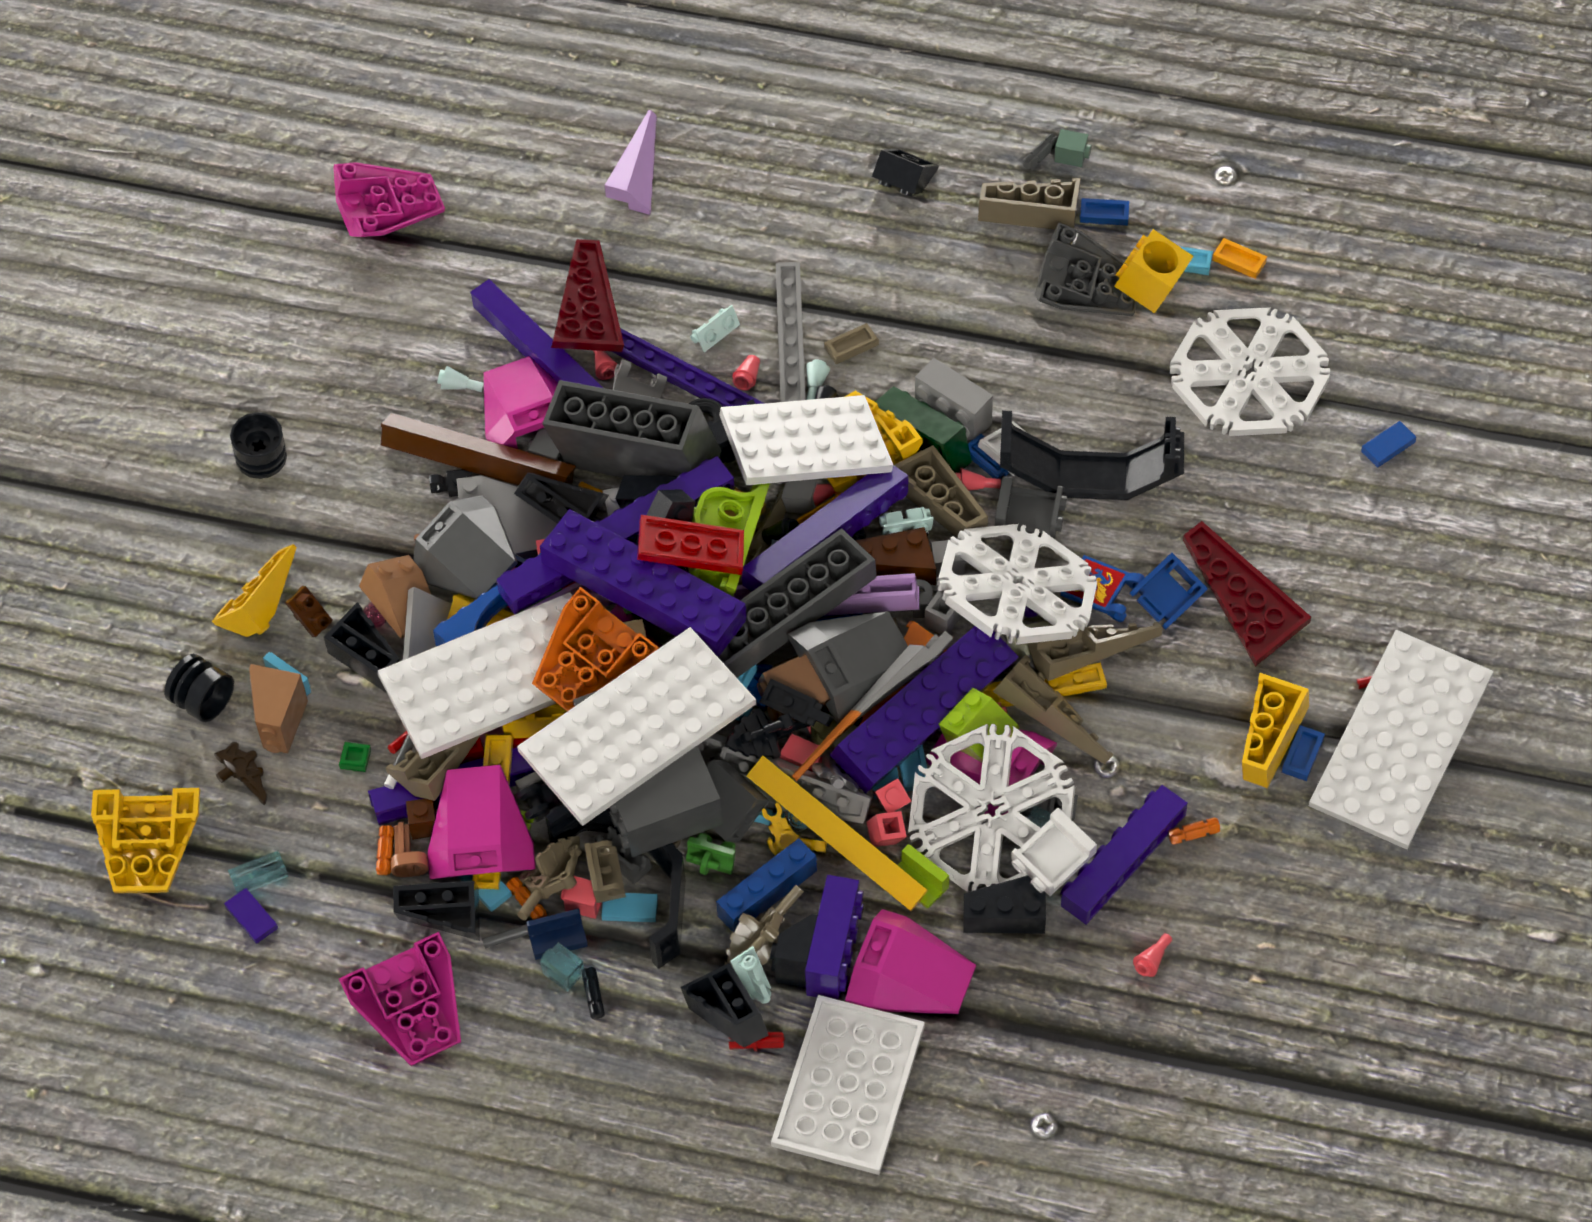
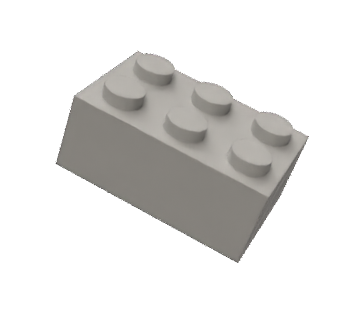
(955, 397)

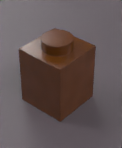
(421, 818)

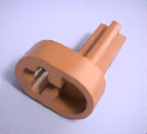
(404, 861)

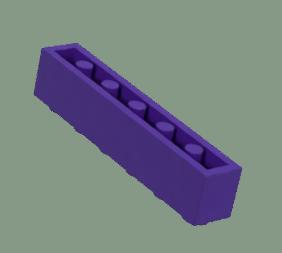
(1123, 854)

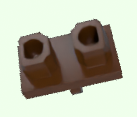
(309, 611)

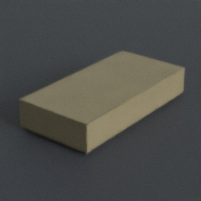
(851, 343)

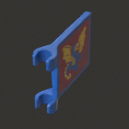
(1109, 584)

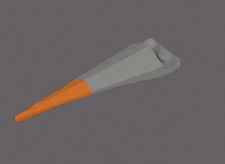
(903, 670)

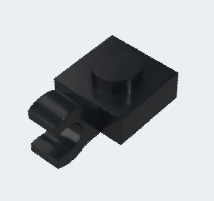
(440, 484)

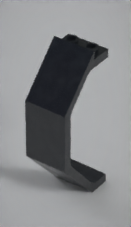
(1092, 473)
(665, 942)

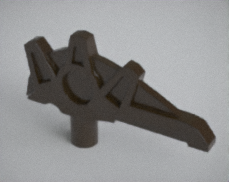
(242, 766)

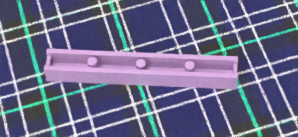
(880, 595)

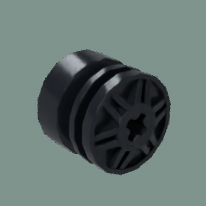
(258, 445)
(199, 687)

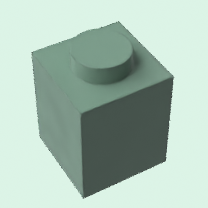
(1072, 148)

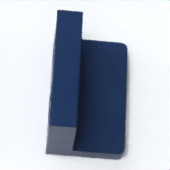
(560, 928)

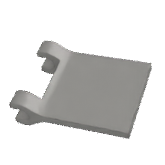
(629, 385)

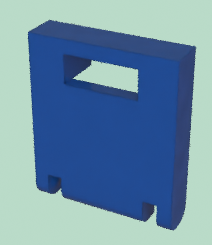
(1164, 595)

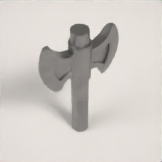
(832, 772)

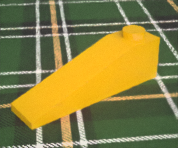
(261, 596)

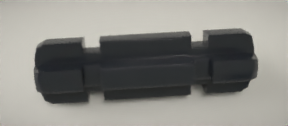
(593, 993)

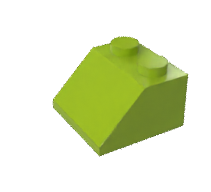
(972, 713)

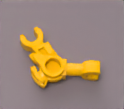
(785, 835)

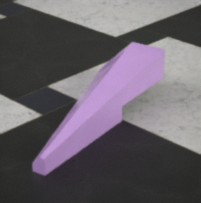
(634, 171)

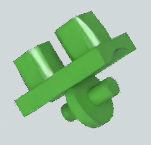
(710, 855)

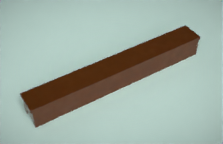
(468, 451)

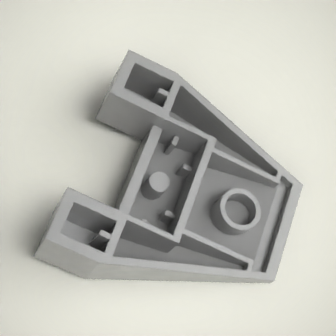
(520, 520)

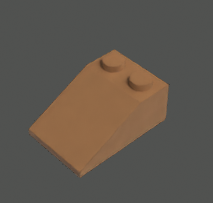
(387, 587)

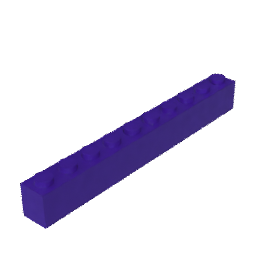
(536, 581)

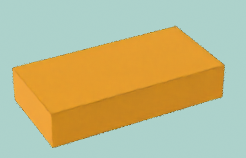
(1239, 258)

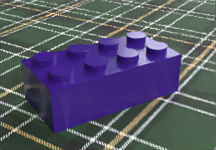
(834, 937)

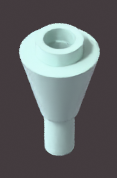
(816, 375)
(453, 380)

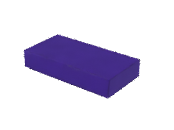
(251, 915)

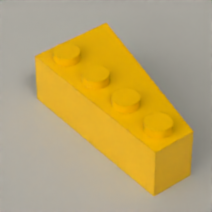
(1273, 724)

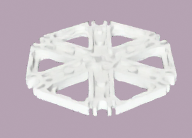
(1261, 383)
(1001, 581)
(971, 796)

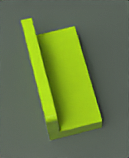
(925, 873)

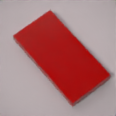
(691, 544)

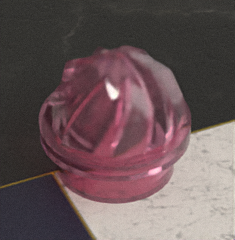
(373, 614)

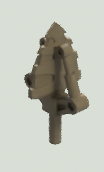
(556, 870)
(762, 930)

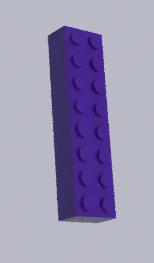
(646, 588)
(920, 706)

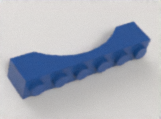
(471, 617)

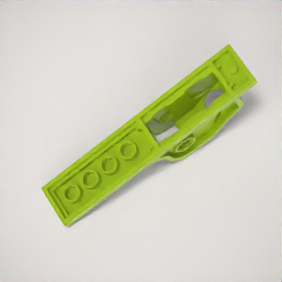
(711, 512)

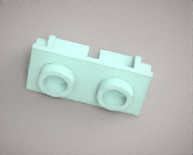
(717, 328)
(916, 518)
(752, 975)

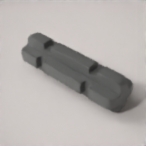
(1040, 152)

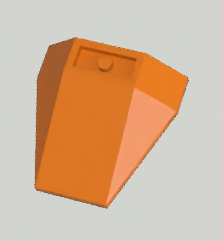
(587, 651)

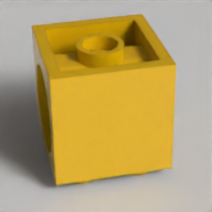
(1152, 270)

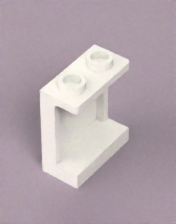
(1054, 853)

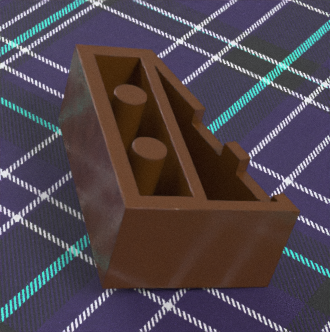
(902, 554)

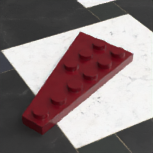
(587, 307)
(1252, 603)

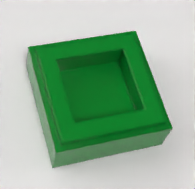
(355, 756)

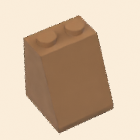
(799, 676)
(277, 705)

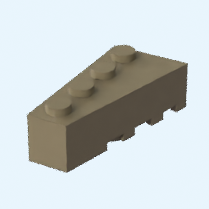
(1030, 203)
(937, 487)

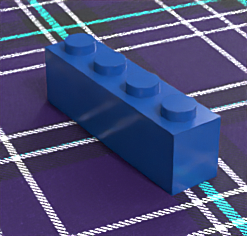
(767, 884)

